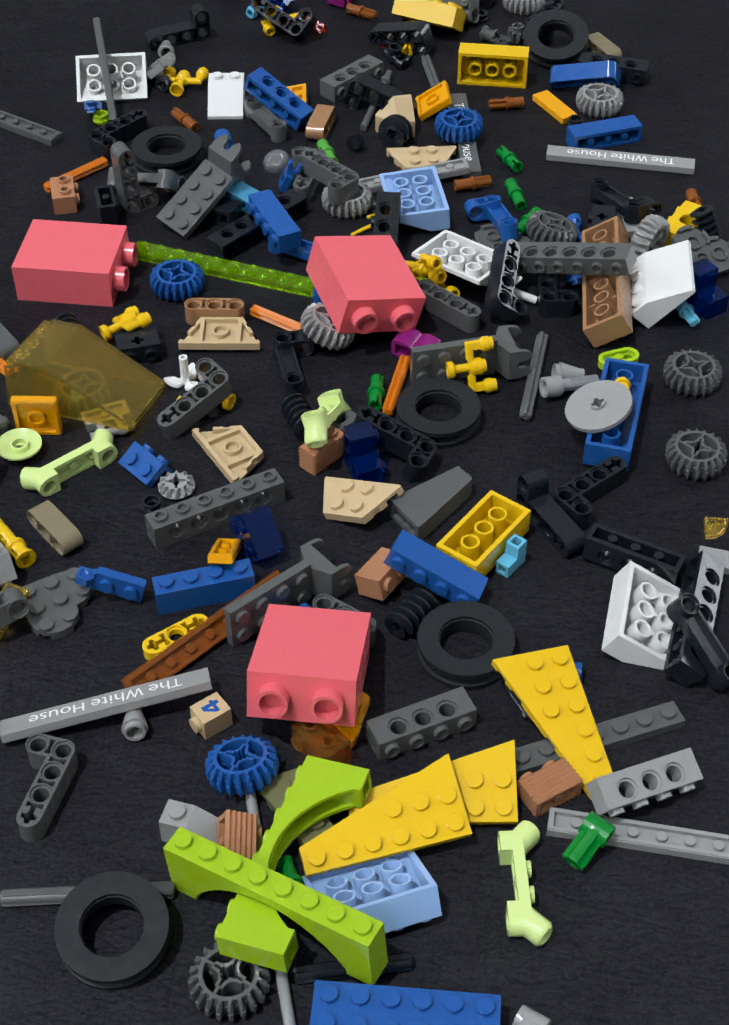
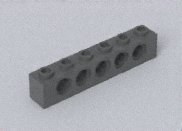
(576, 258)
(213, 508)

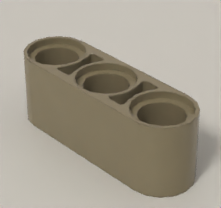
(600, 44)
(55, 527)

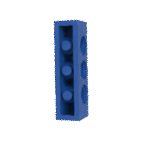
(278, 98)

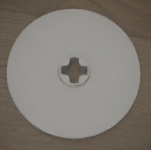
(614, 407)

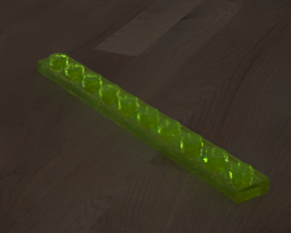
(230, 269)

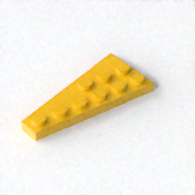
(558, 706)
(485, 785)
(407, 818)

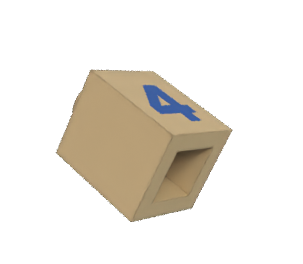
(210, 716)

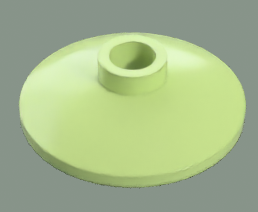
(20, 444)

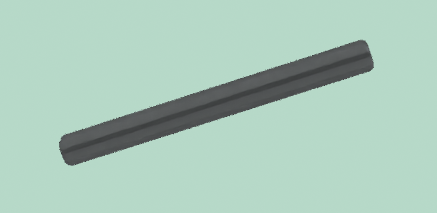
(431, 73)
(533, 377)
(57, 894)

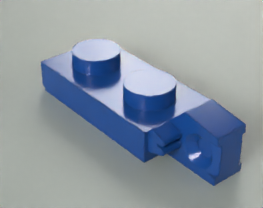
(112, 582)

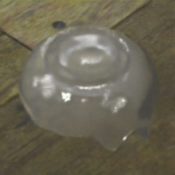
(276, 161)

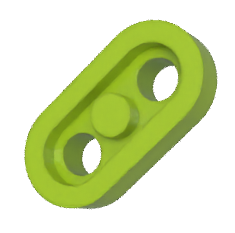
(624, 353)

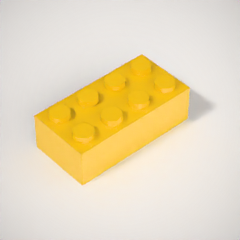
(433, 12)
(492, 65)
(483, 532)

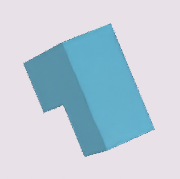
(513, 557)

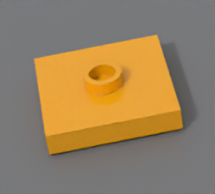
(433, 100)
(37, 413)

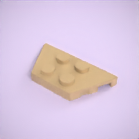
(420, 156)
(220, 334)
(230, 450)
(356, 499)

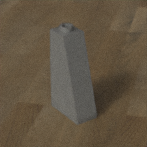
(431, 502)

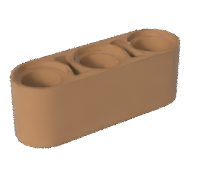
(320, 122)
(212, 307)

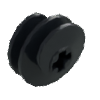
(395, 131)

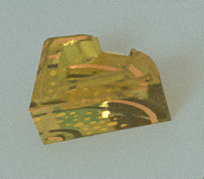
(714, 527)

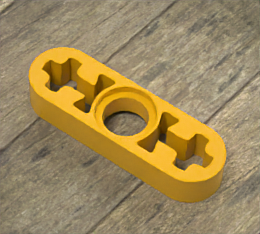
(180, 627)

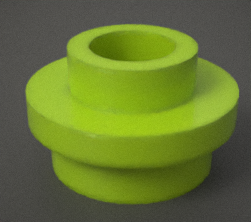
(101, 117)

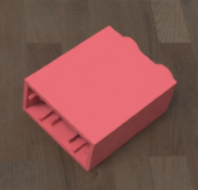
(74, 263)
(365, 284)
(309, 665)

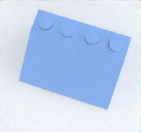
(421, 197)
(388, 889)

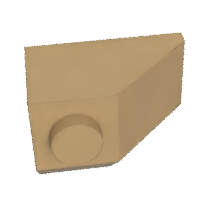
(397, 105)

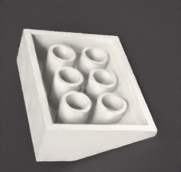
(126, 74)
(459, 256)
(661, 282)
(637, 617)

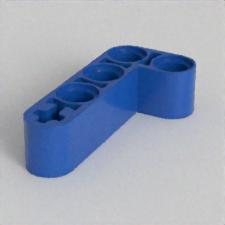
(584, 73)

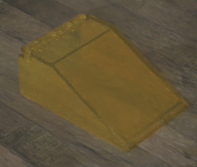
(84, 373)

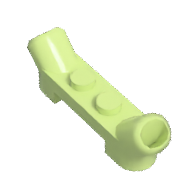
(317, 421)
(47, 479)
(520, 916)

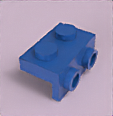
(143, 464)

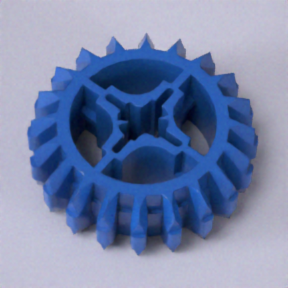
(459, 125)
(177, 279)
(242, 765)

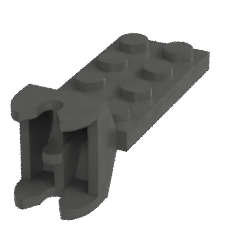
(204, 187)
(430, 359)
(292, 587)

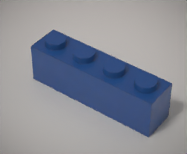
(605, 133)
(274, 221)
(434, 569)
(202, 586)

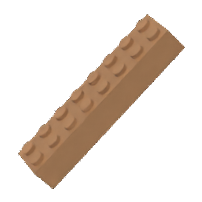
(606, 297)

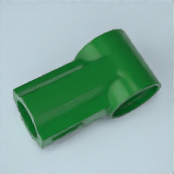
(592, 835)

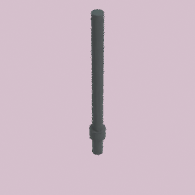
(385, 79)

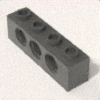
(336, 84)
(421, 723)

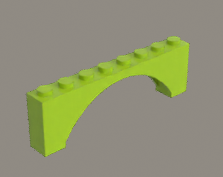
(320, 789)
(348, 934)

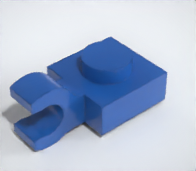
(92, 106)
(287, 179)

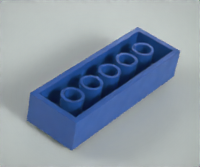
(621, 438)
(392, 1005)

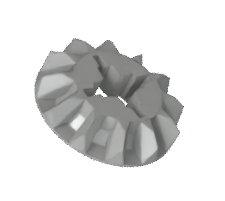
(184, 488)

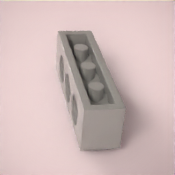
(605, 789)

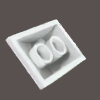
(226, 95)

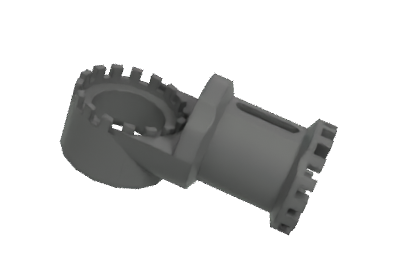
(494, 36)

